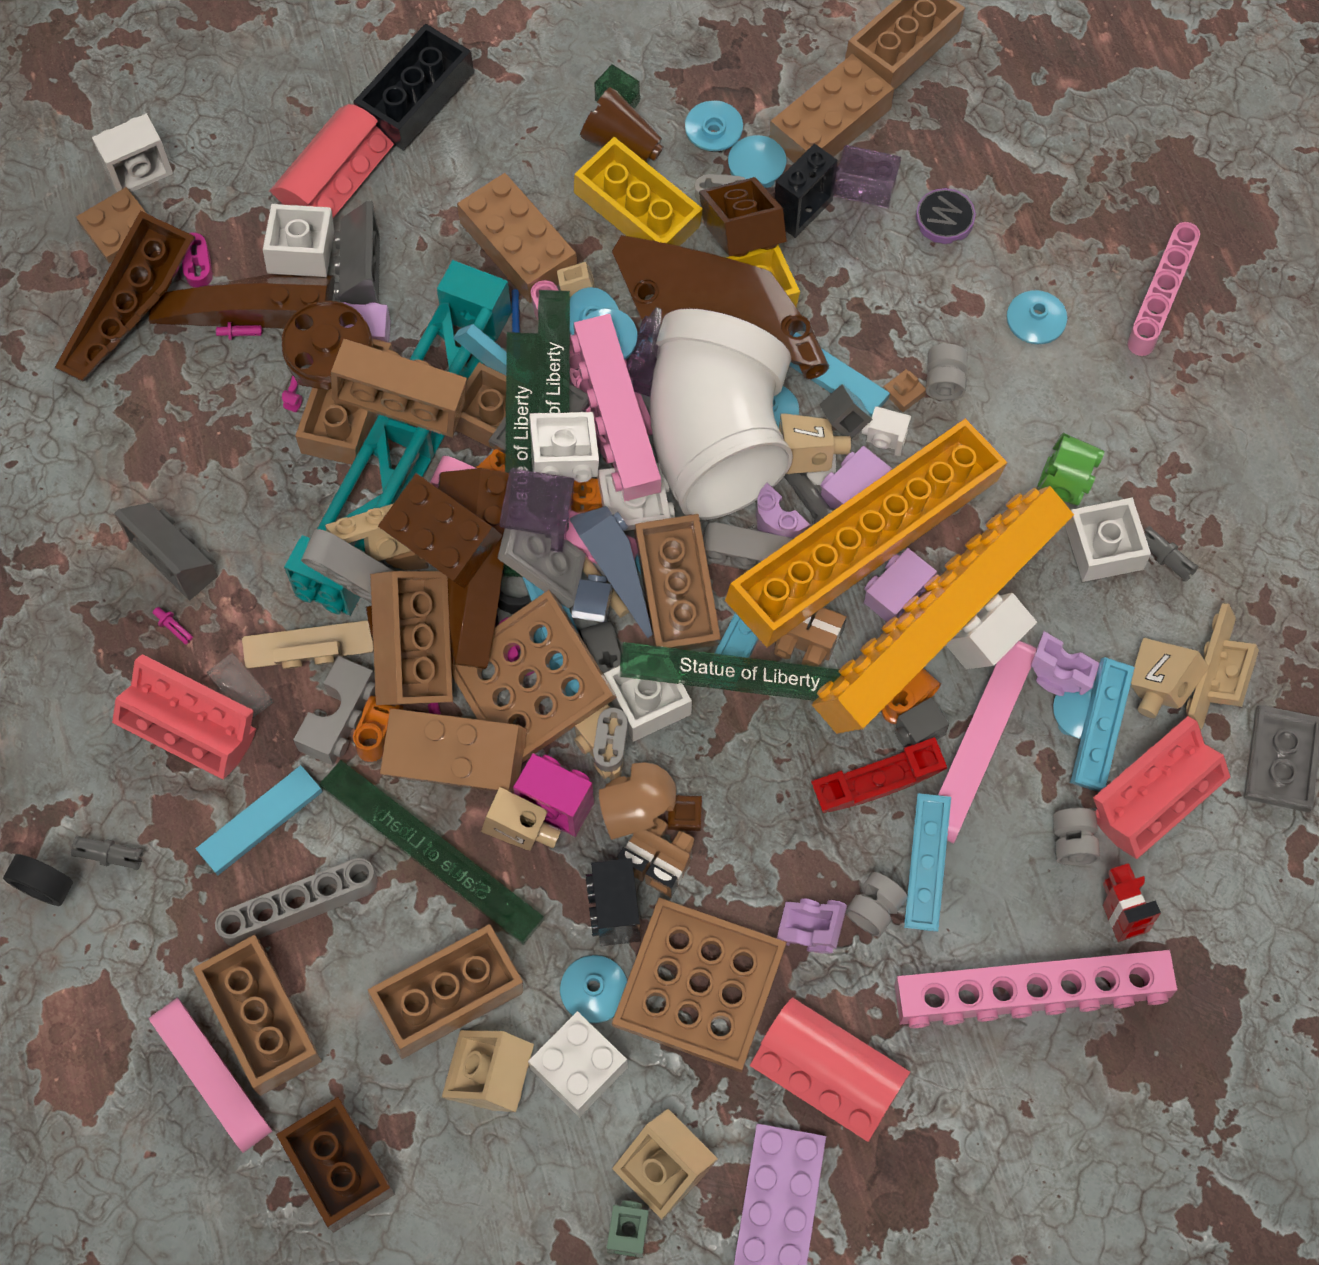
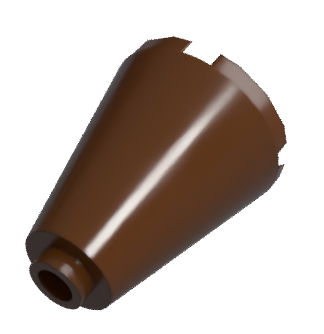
(619, 119)

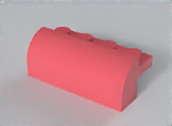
(334, 161)
(184, 717)
(1160, 789)
(829, 1068)

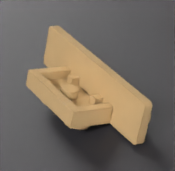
(365, 525)
(307, 644)
(1228, 670)

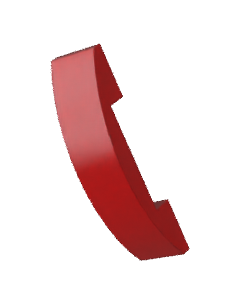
(879, 778)

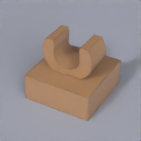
(905, 390)

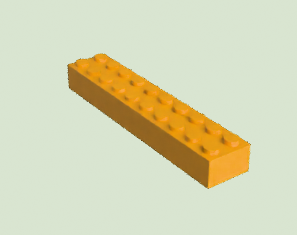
(864, 532)
(941, 610)

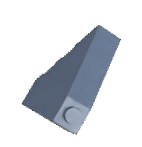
(612, 551)

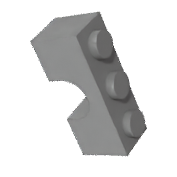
(328, 736)

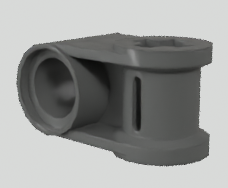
(602, 645)

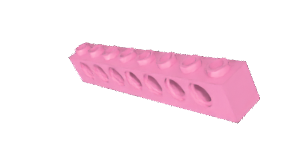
(1153, 967)

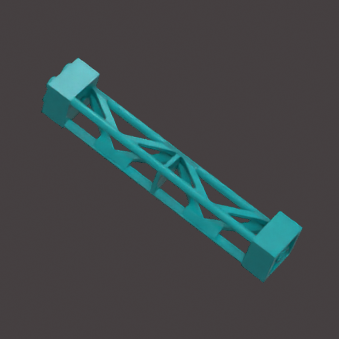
(464, 299)

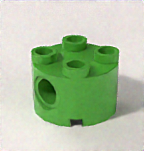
(1071, 468)

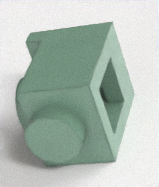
(625, 1245)

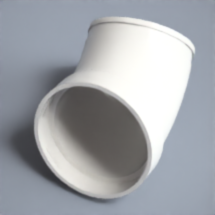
(716, 411)

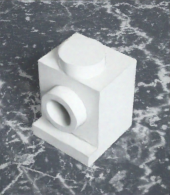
(887, 429)

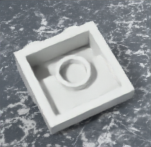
(564, 444)
(638, 510)

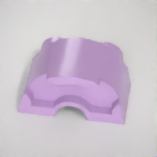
(775, 520)
(1062, 671)
(812, 924)

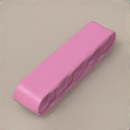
(1161, 300)
(210, 1075)

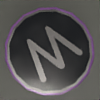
(945, 215)

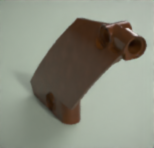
(718, 284)

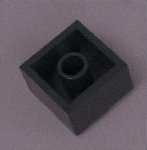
(616, 909)

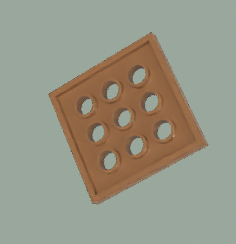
(577, 664)
(698, 1037)

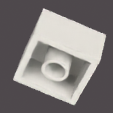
(133, 154)
(298, 240)
(1107, 539)
(991, 632)
(648, 703)
(578, 1064)

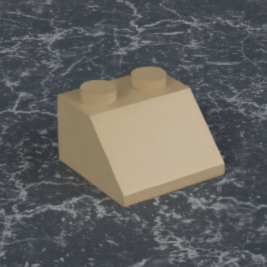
(488, 1070)
(664, 1163)

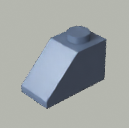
(593, 599)

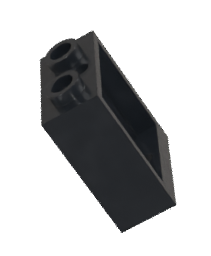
(804, 186)

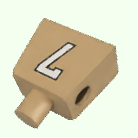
(811, 443)
(1165, 675)
(506, 820)

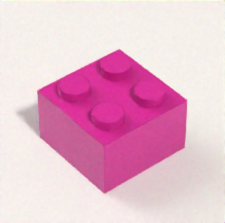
(560, 792)

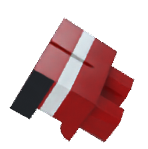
(1125, 905)

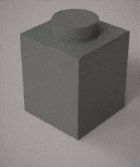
(845, 411)
(921, 724)

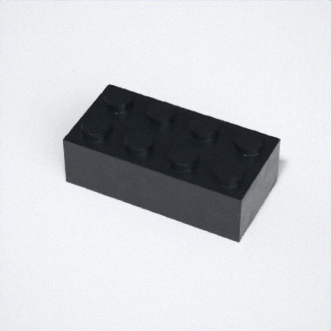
(416, 84)

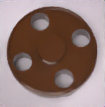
(322, 341)

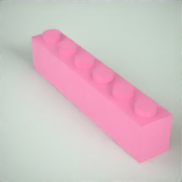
(617, 408)

